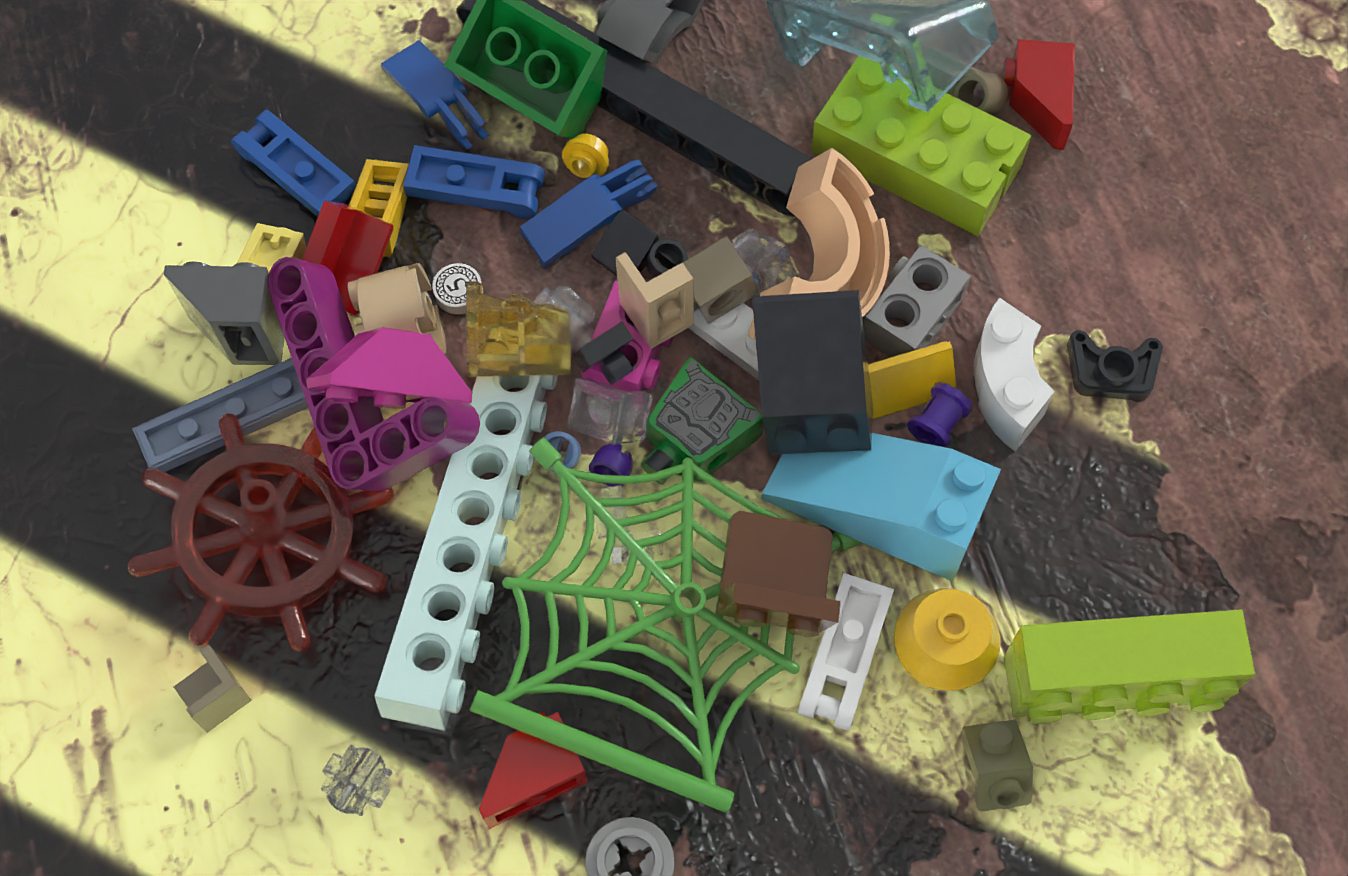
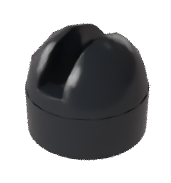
(668, 253)

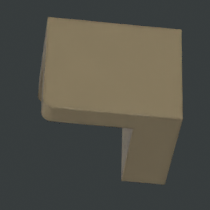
(211, 691)

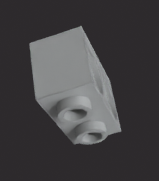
(920, 309)

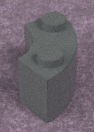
(645, 25)

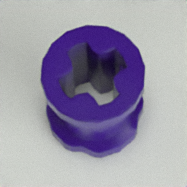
(940, 415)

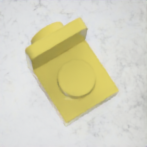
(272, 243)

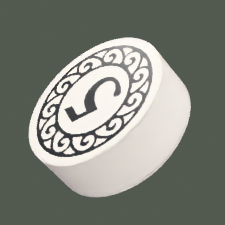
(450, 287)

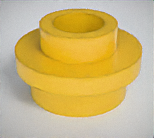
(586, 156)

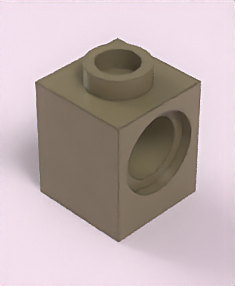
(720, 280)

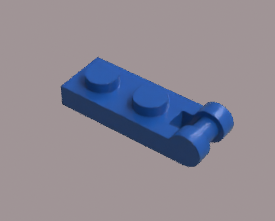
(293, 163)
(474, 180)

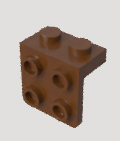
(777, 575)

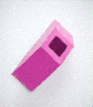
(390, 368)

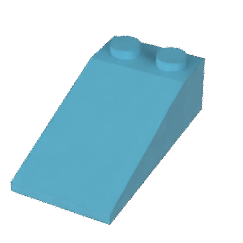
(896, 497)

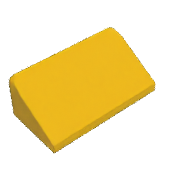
(909, 377)

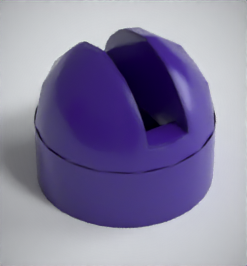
(611, 461)

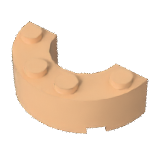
(843, 229)

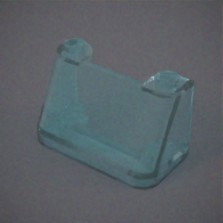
(913, 40)

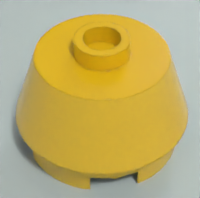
(947, 639)

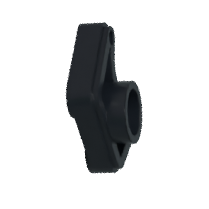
(1113, 370)

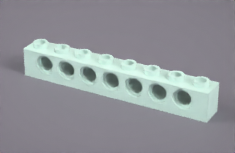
(430, 696)

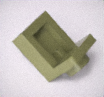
(999, 765)

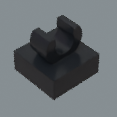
(606, 352)

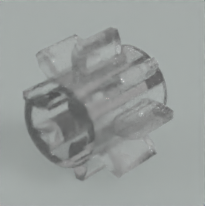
(356, 780)

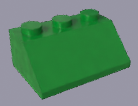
(531, 64)

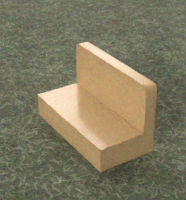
(657, 306)

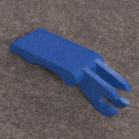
(434, 89)
(585, 210)

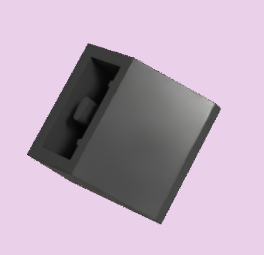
(231, 309)

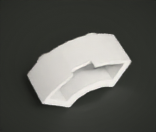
(1006, 377)

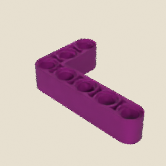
(355, 432)

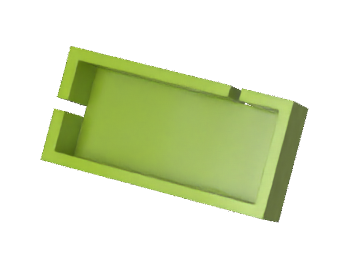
(932, 158)
(1128, 665)

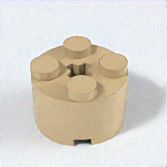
(398, 302)

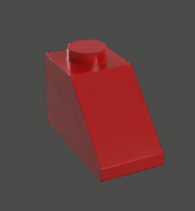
(1043, 87)
(528, 776)

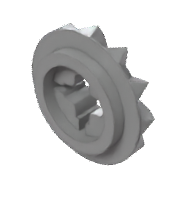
(635, 836)

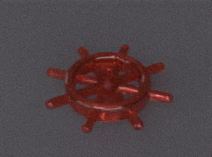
(261, 532)

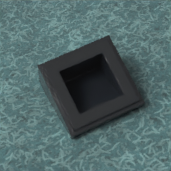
(627, 236)

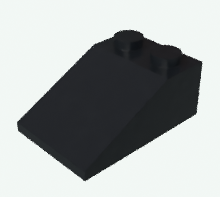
(813, 372)

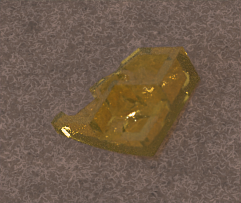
(515, 336)

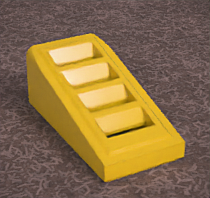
(391, 210)

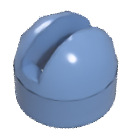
(573, 452)

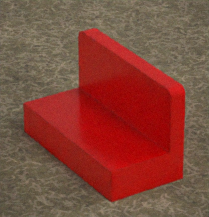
(348, 245)

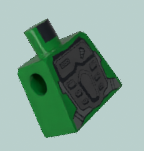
(699, 421)

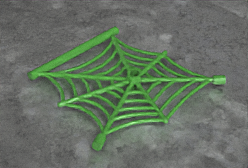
(502, 711)

